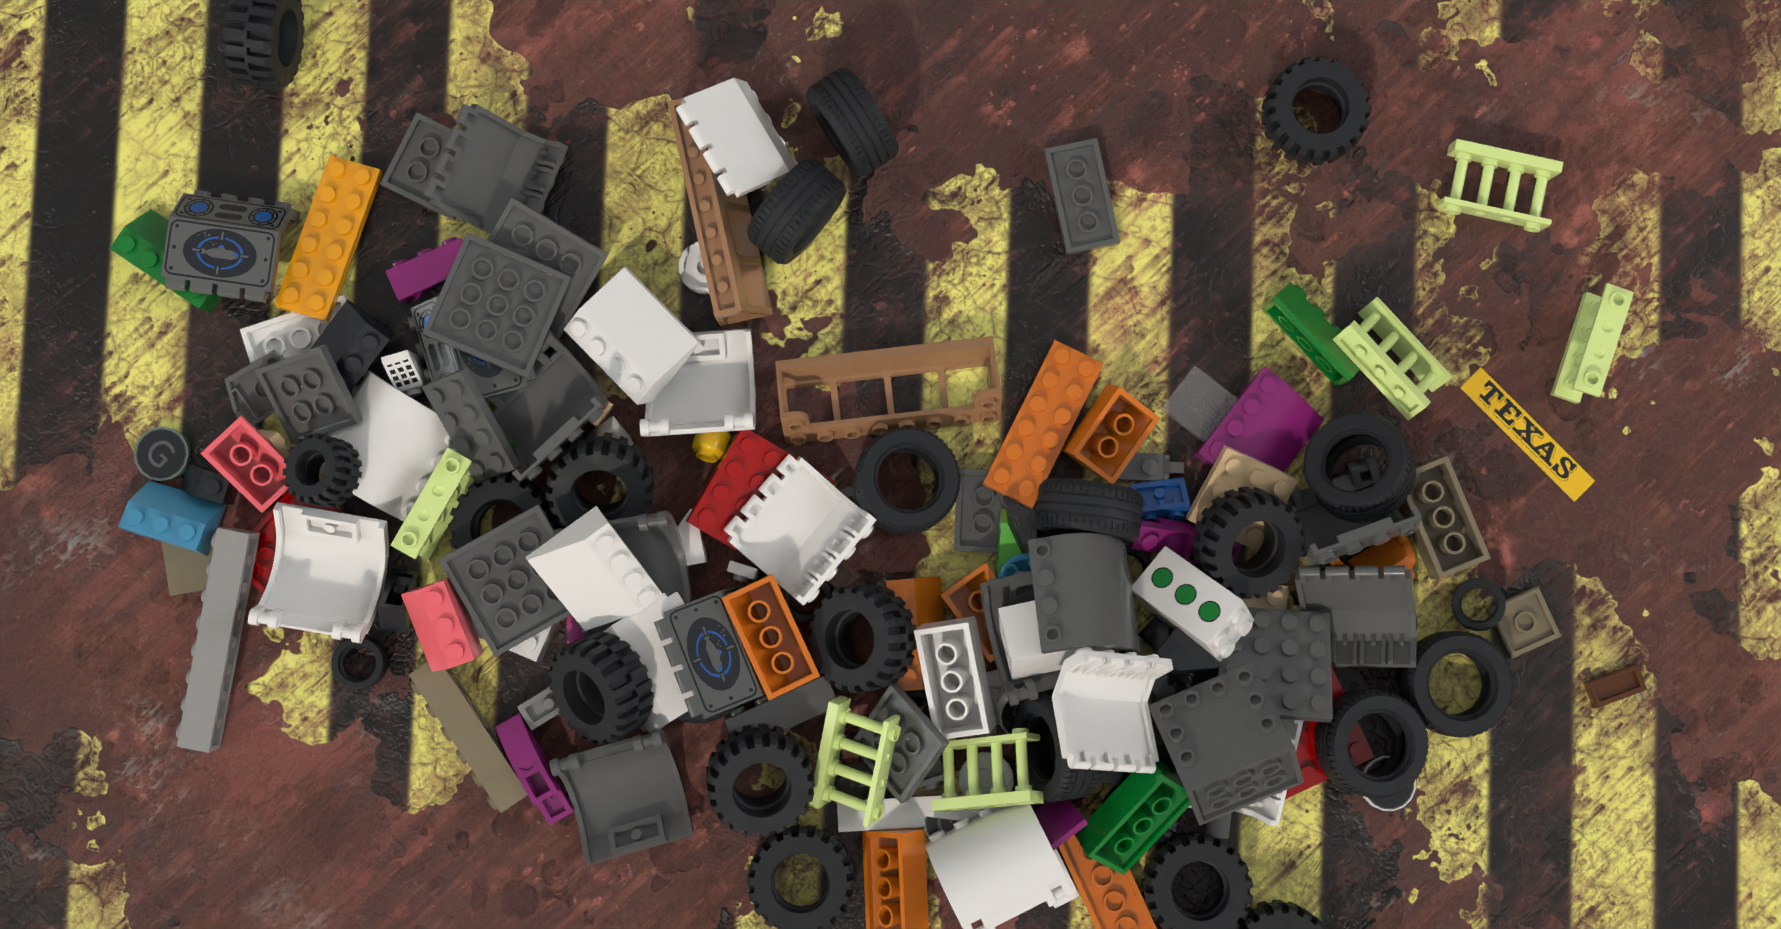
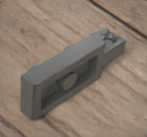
(1150, 467)

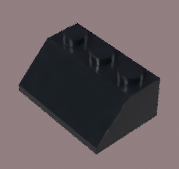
(353, 341)

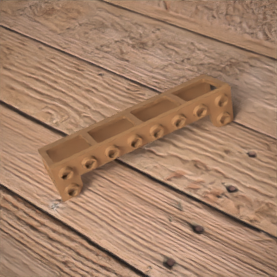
(721, 225)
(887, 364)

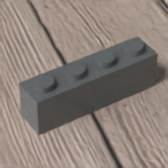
(787, 709)

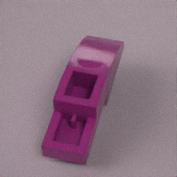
(1172, 534)
(532, 769)

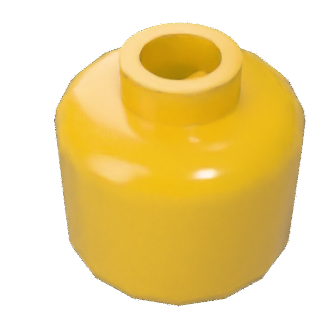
(711, 445)

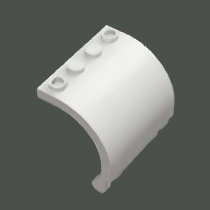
(709, 390)
(396, 444)
(324, 573)
(996, 866)

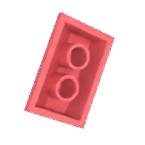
(249, 463)
(442, 625)

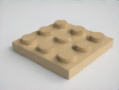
(1239, 470)

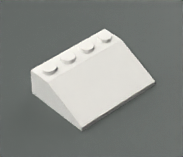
(632, 336)
(594, 572)

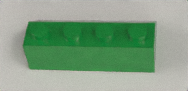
(143, 246)
(1311, 333)
(1133, 818)

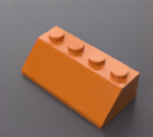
(926, 607)
(770, 636)
(895, 879)

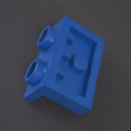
(1164, 499)

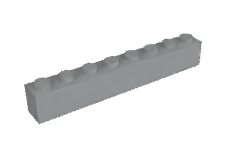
(217, 639)

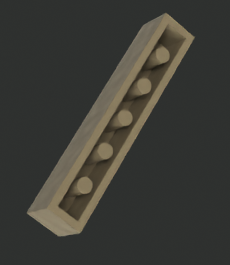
(470, 733)

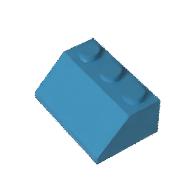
(173, 517)

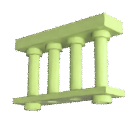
(1490, 159)
(1592, 344)
(1381, 369)
(430, 514)
(829, 765)
(998, 794)

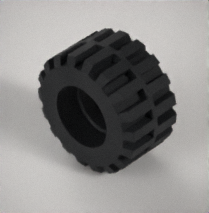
(304, 467)

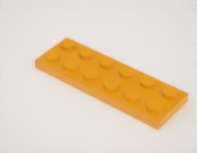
(329, 239)

